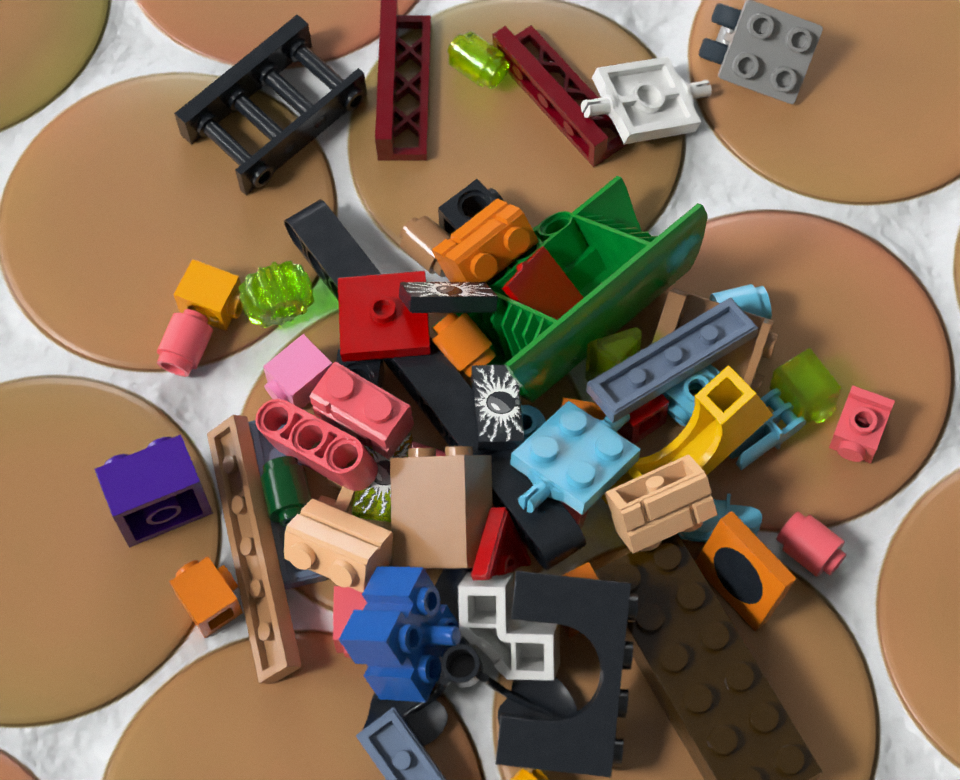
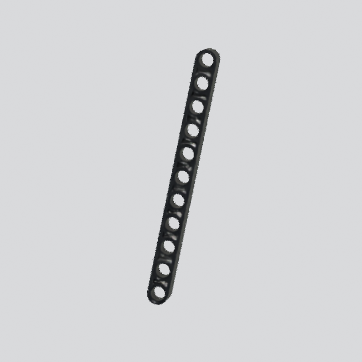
(438, 391)

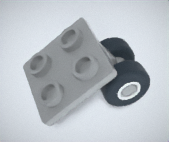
(762, 48)

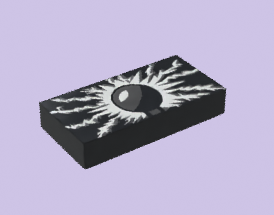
(448, 297)
(496, 408)

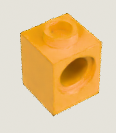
(210, 293)

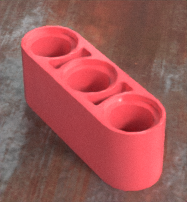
(329, 456)

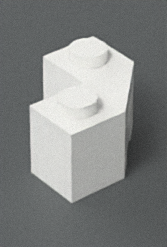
(516, 646)

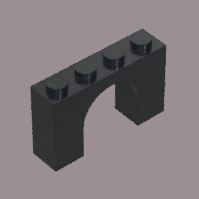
(587, 738)

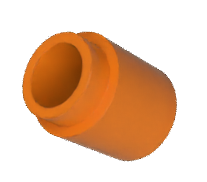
(462, 342)

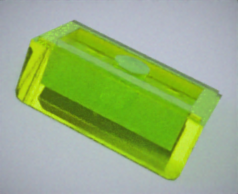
(610, 351)

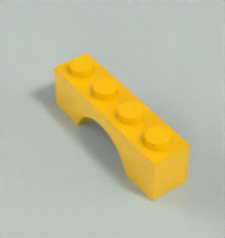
(721, 421)

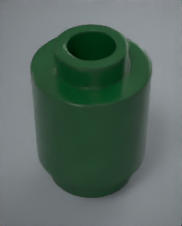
(284, 488)

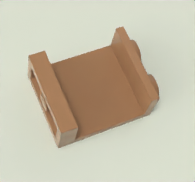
(745, 360)

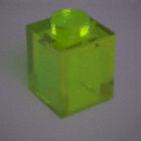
(807, 387)

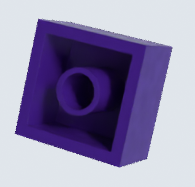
(153, 490)

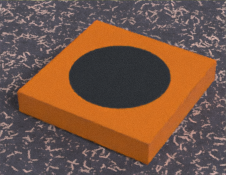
(744, 571)

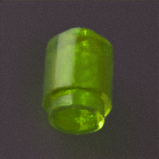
(477, 60)

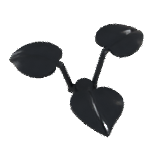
(464, 669)

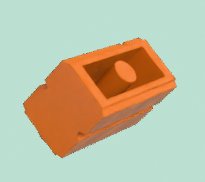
(486, 244)

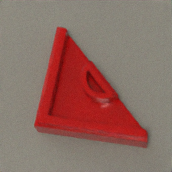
(499, 548)

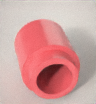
(184, 342)
(812, 544)

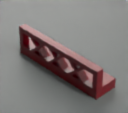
(389, 77)
(554, 100)

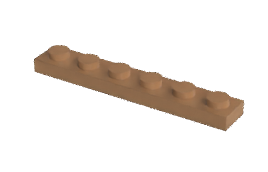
(253, 550)

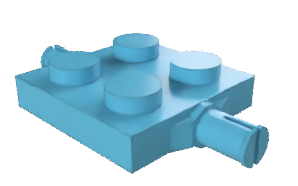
(573, 459)

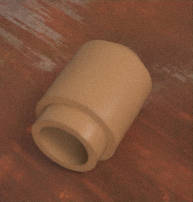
(419, 239)

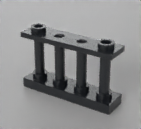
(259, 70)

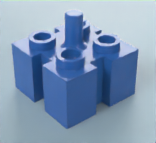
(401, 633)

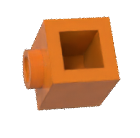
(207, 594)

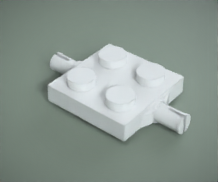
(646, 99)

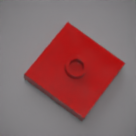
(376, 320)

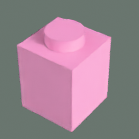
(296, 372)

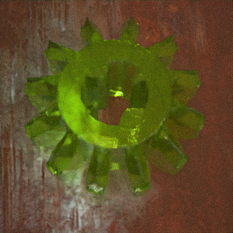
(276, 294)

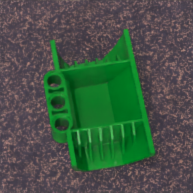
(610, 266)

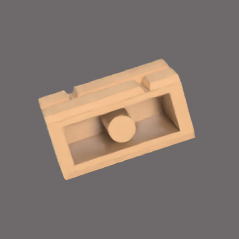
(661, 504)
(337, 545)

